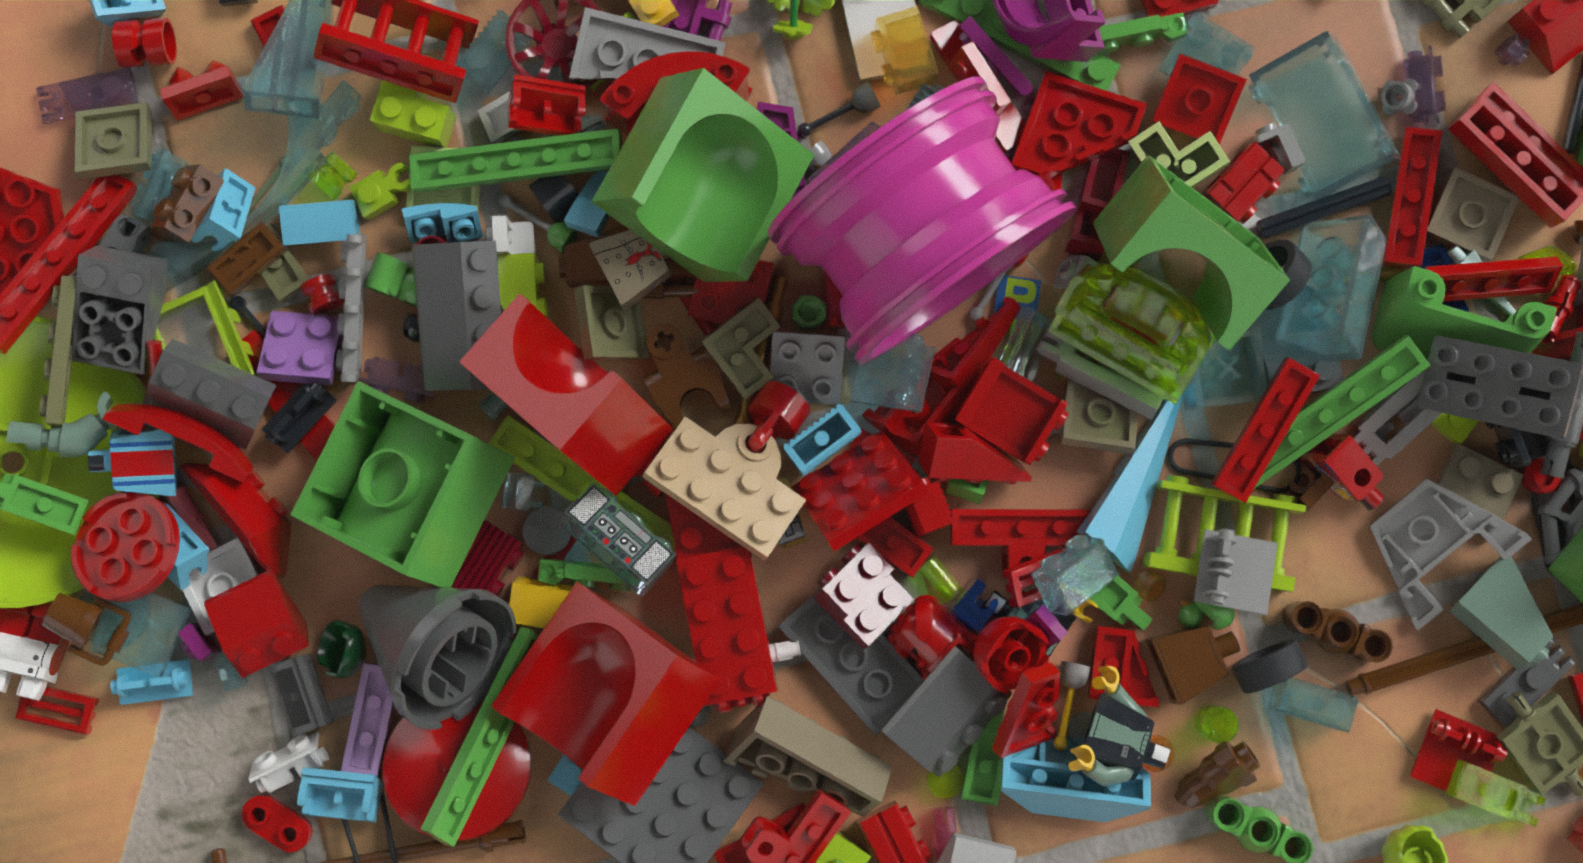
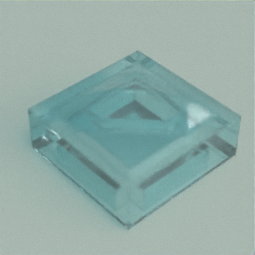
(228, 674)

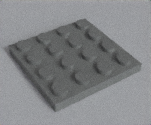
(678, 816)

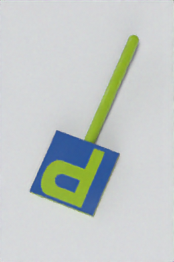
(1024, 290)

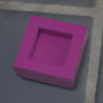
(1048, 624)
(197, 644)

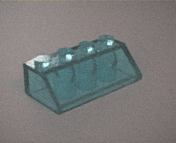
(1336, 304)

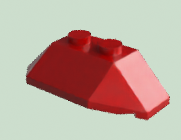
(248, 512)

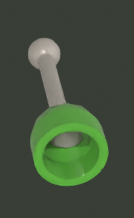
(557, 234)

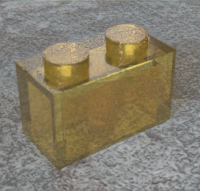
(904, 50)

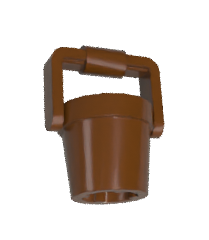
(77, 620)

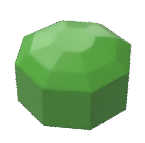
(809, 312)

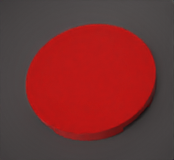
(125, 546)

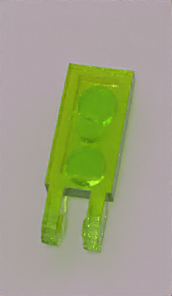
(1492, 792)

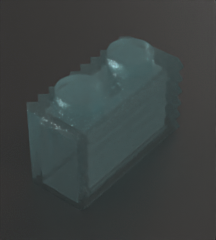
(487, 56)
(1074, 574)
(1314, 703)

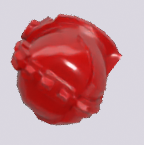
(929, 630)

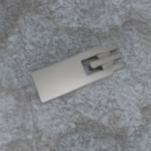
(1099, 378)
(1377, 424)

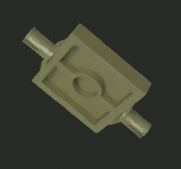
(1545, 743)

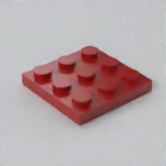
(859, 489)

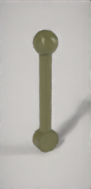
(266, 186)

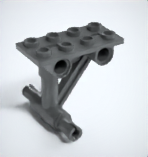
(1510, 391)

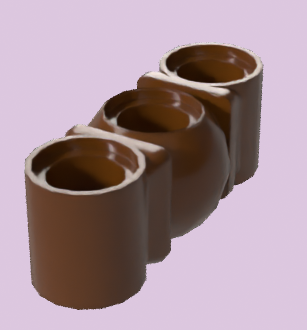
(1353, 637)

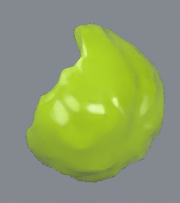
(1413, 845)

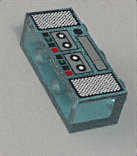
(618, 538)

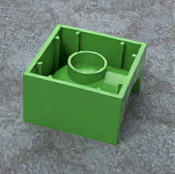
(703, 176)

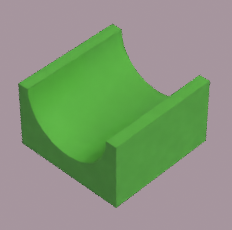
(1164, 212)
(402, 486)

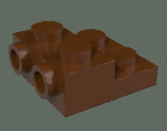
(188, 201)

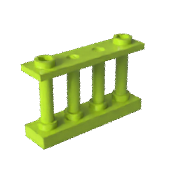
(1166, 557)

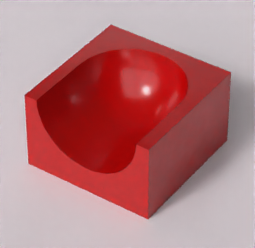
(566, 398)
(606, 693)

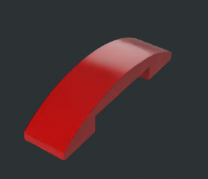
(227, 456)

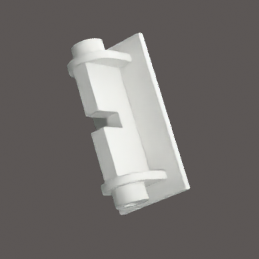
(272, 768)

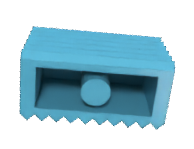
(822, 440)

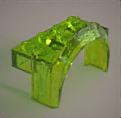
(1145, 305)

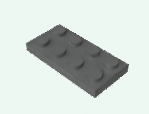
(869, 680)

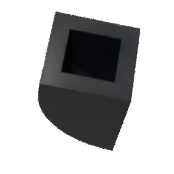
(555, 195)

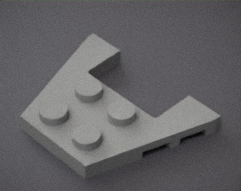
(1427, 529)

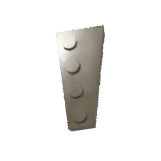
(808, 756)

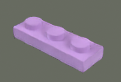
(369, 724)

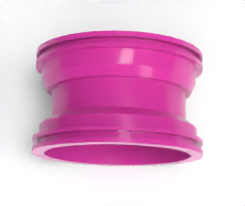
(919, 217)

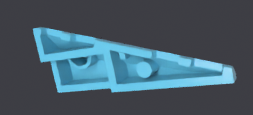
(1126, 502)

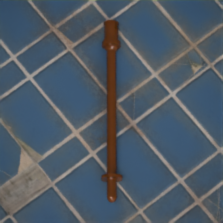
(505, 835)

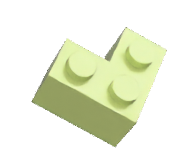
(1191, 164)

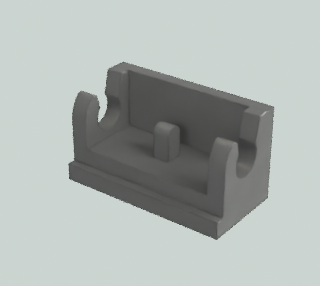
(302, 694)

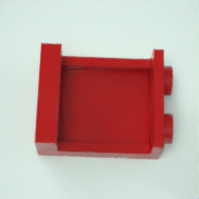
(1011, 412)

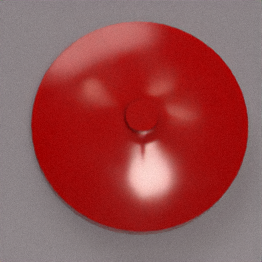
(420, 760)

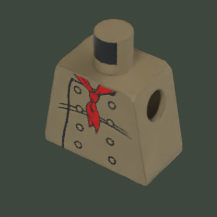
(630, 266)

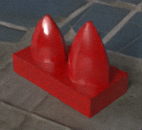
(193, 95)

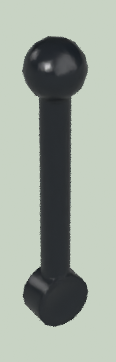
(240, 303)

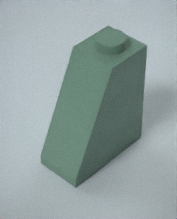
(1505, 615)

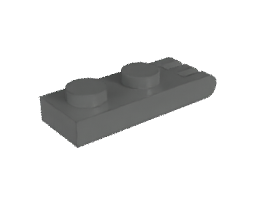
(1530, 681)

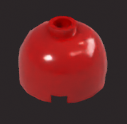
(1007, 649)

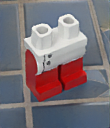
(29, 650)

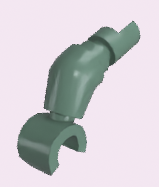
(69, 439)

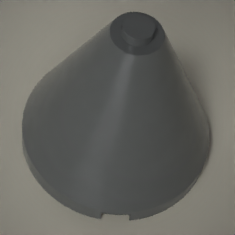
(436, 647)

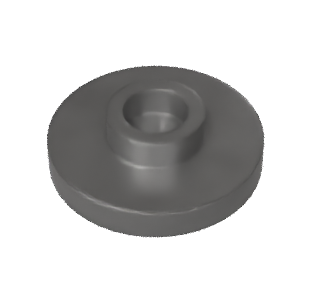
(543, 531)

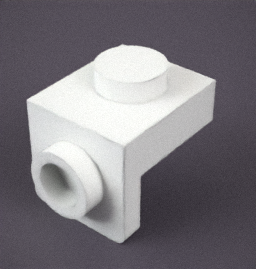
(511, 237)

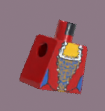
(1348, 467)

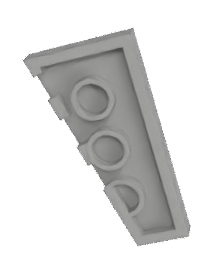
(614, 44)

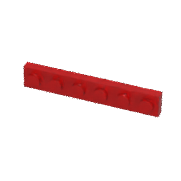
(59, 254)

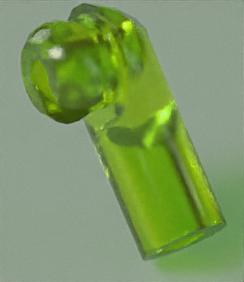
(1551, 251)

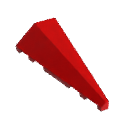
(949, 382)

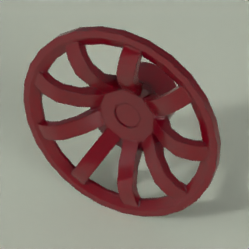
(554, 42)

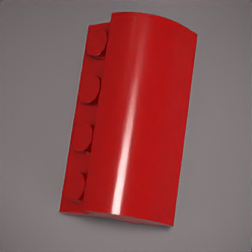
(1520, 155)

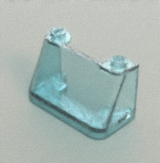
(1327, 113)

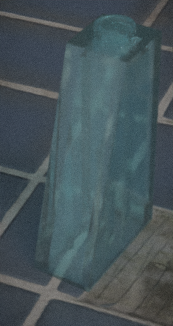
(286, 74)

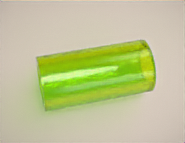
(941, 579)

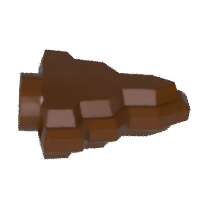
(1218, 774)

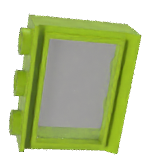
(206, 324)

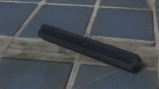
(1323, 208)

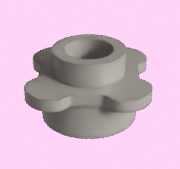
(1389, 96)

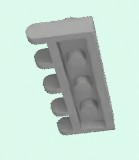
(353, 291)

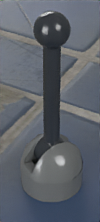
(862, 100)

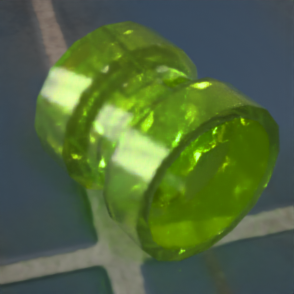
(333, 175)
(1209, 721)

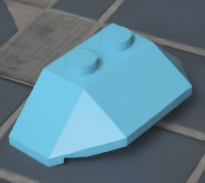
(1046, 786)

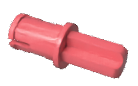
(188, 512)

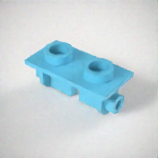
(138, 686)

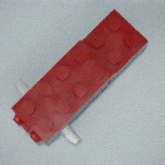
(725, 612)

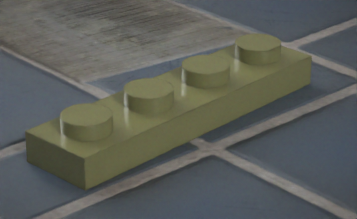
(58, 367)

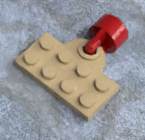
(734, 475)

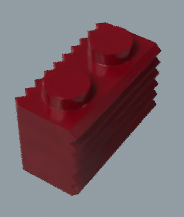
(489, 559)

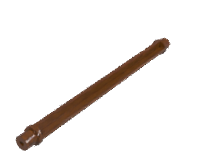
(1448, 656)

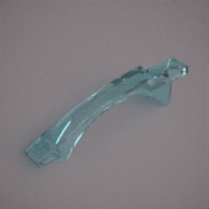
(302, 157)

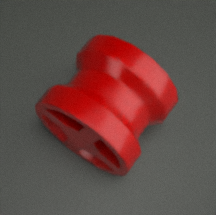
(322, 293)

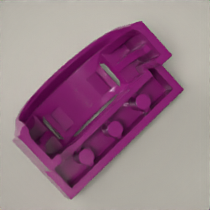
(1068, 35)

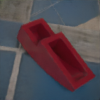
(1100, 185)

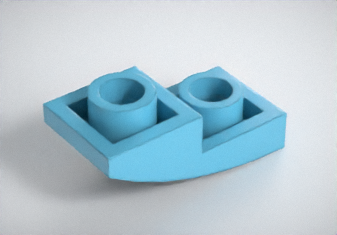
(583, 213)
(451, 220)

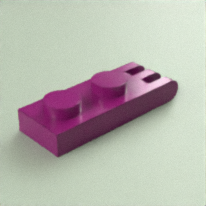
(995, 57)

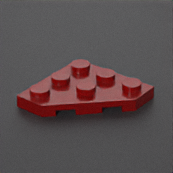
(1074, 125)

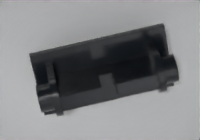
(298, 416)

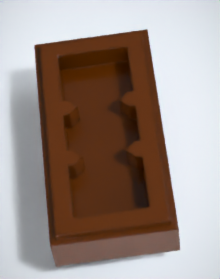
(246, 259)

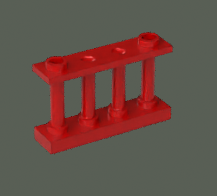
(392, 63)

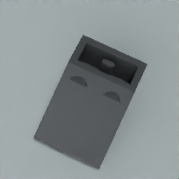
(117, 307)

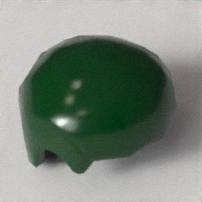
(341, 649)

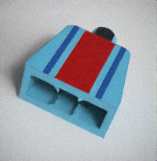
(139, 461)

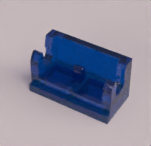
(967, 607)

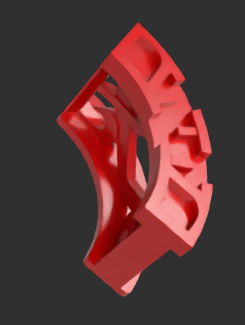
(632, 90)

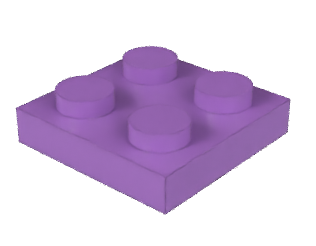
(300, 348)

